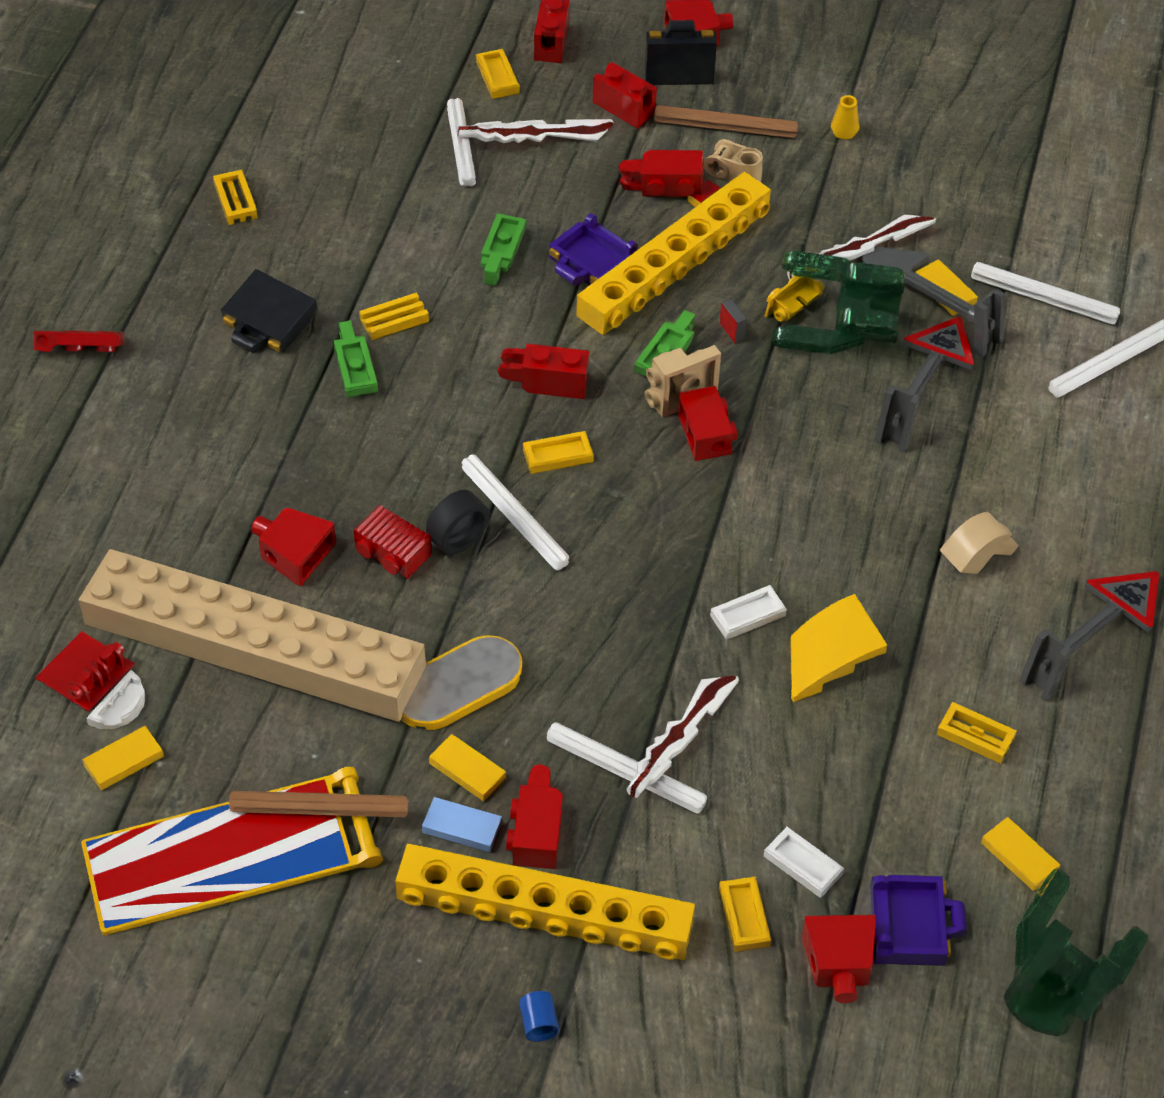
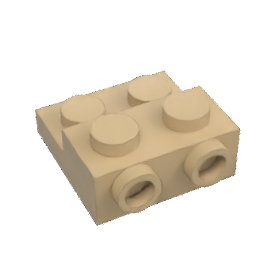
(677, 373)

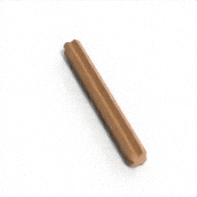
(726, 121)
(318, 803)

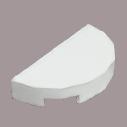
(120, 705)

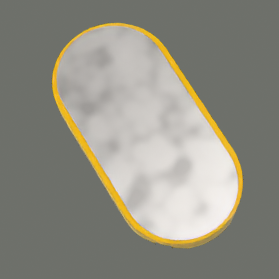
(463, 682)

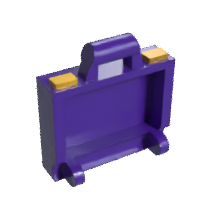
(588, 251)
(913, 920)

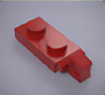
(75, 340)

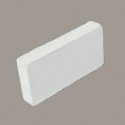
(748, 612)
(803, 862)

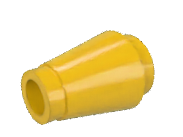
(846, 120)

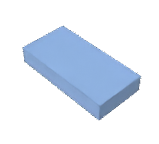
(462, 824)

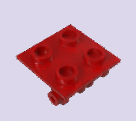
(86, 670)

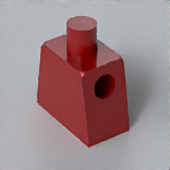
(701, 12)
(294, 542)
(840, 952)

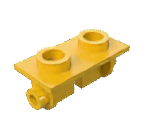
(785, 301)

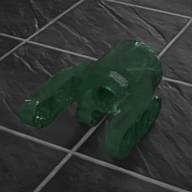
(865, 304)
(1053, 975)

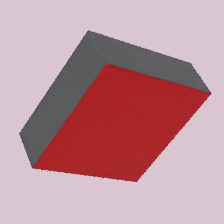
(733, 321)

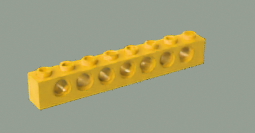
(673, 253)
(531, 887)

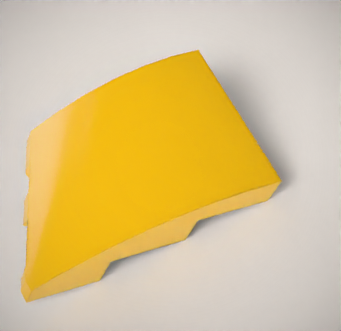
(831, 646)

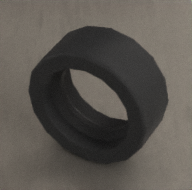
(457, 522)

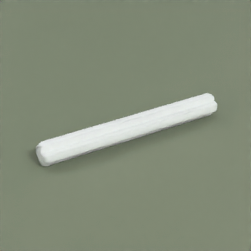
(1045, 293)
(1107, 360)
(515, 512)
(624, 766)

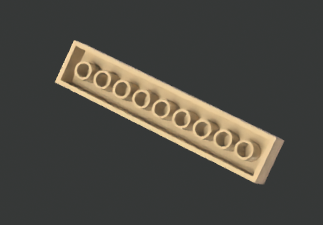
(253, 634)

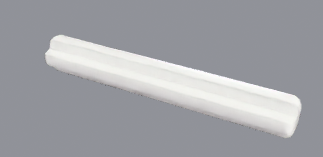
(461, 145)

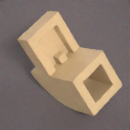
(977, 542)

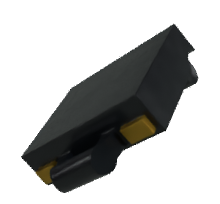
(680, 55)
(267, 312)

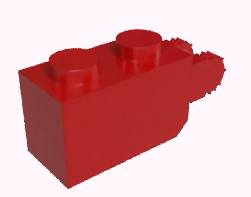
(664, 173)
(547, 370)
(537, 822)

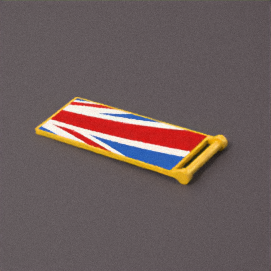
(219, 857)

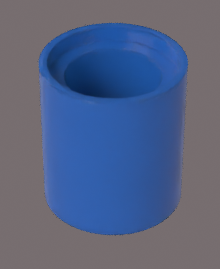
(539, 1016)

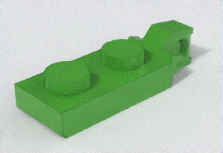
(501, 246)
(667, 339)
(354, 362)

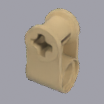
(734, 161)

